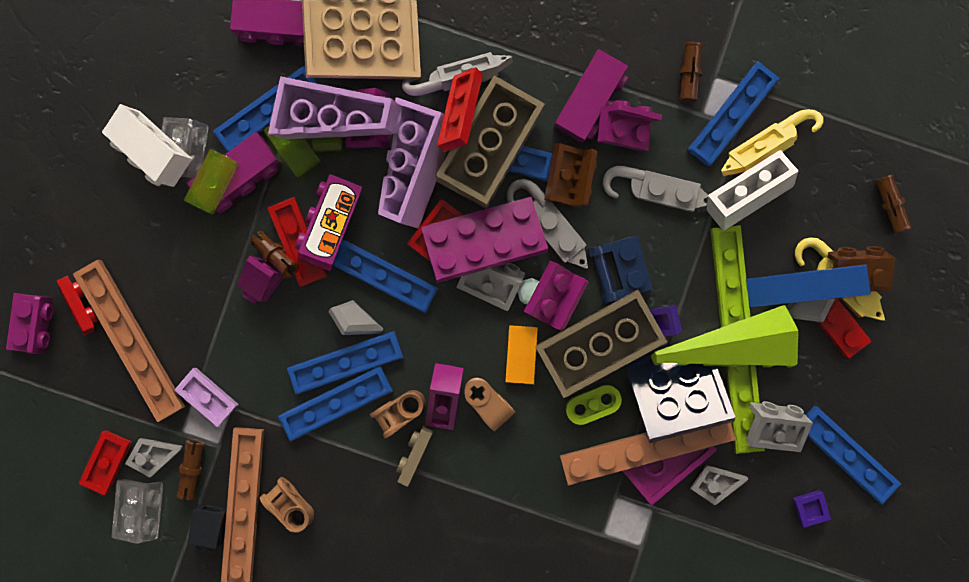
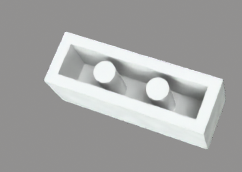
(146, 146)
(751, 190)

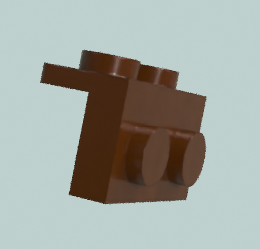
(571, 175)
(879, 264)

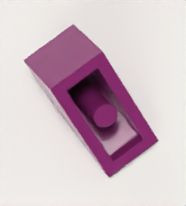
(258, 280)
(444, 396)

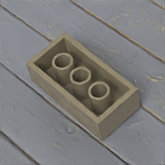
(495, 139)
(601, 343)

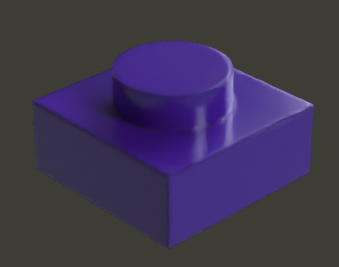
(667, 320)
(811, 508)

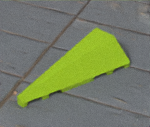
(758, 340)

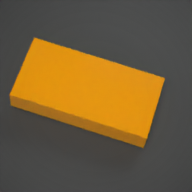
(521, 354)

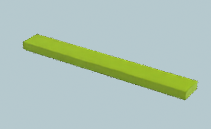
(734, 307)

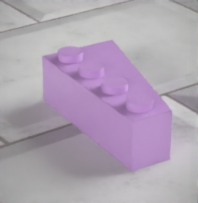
(326, 111)
(412, 164)

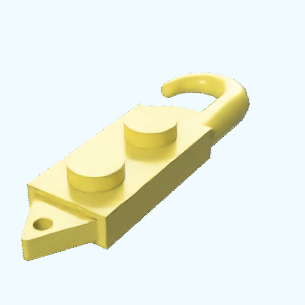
(768, 142)
(860, 305)

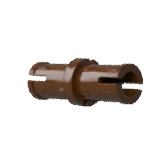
(691, 72)
(893, 203)
(274, 254)
(190, 469)

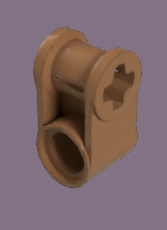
(491, 406)
(395, 415)
(286, 504)

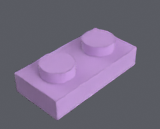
(206, 397)

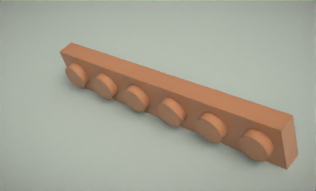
(129, 340)
(637, 451)
(242, 505)

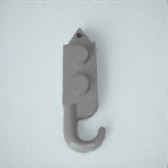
(442, 78)
(658, 188)
(555, 227)

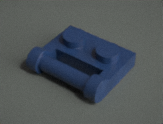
(629, 267)

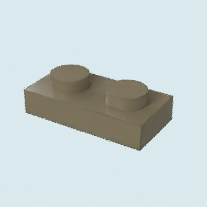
(408, 465)

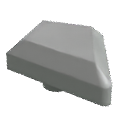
(810, 310)
(353, 319)
(151, 456)
(717, 483)

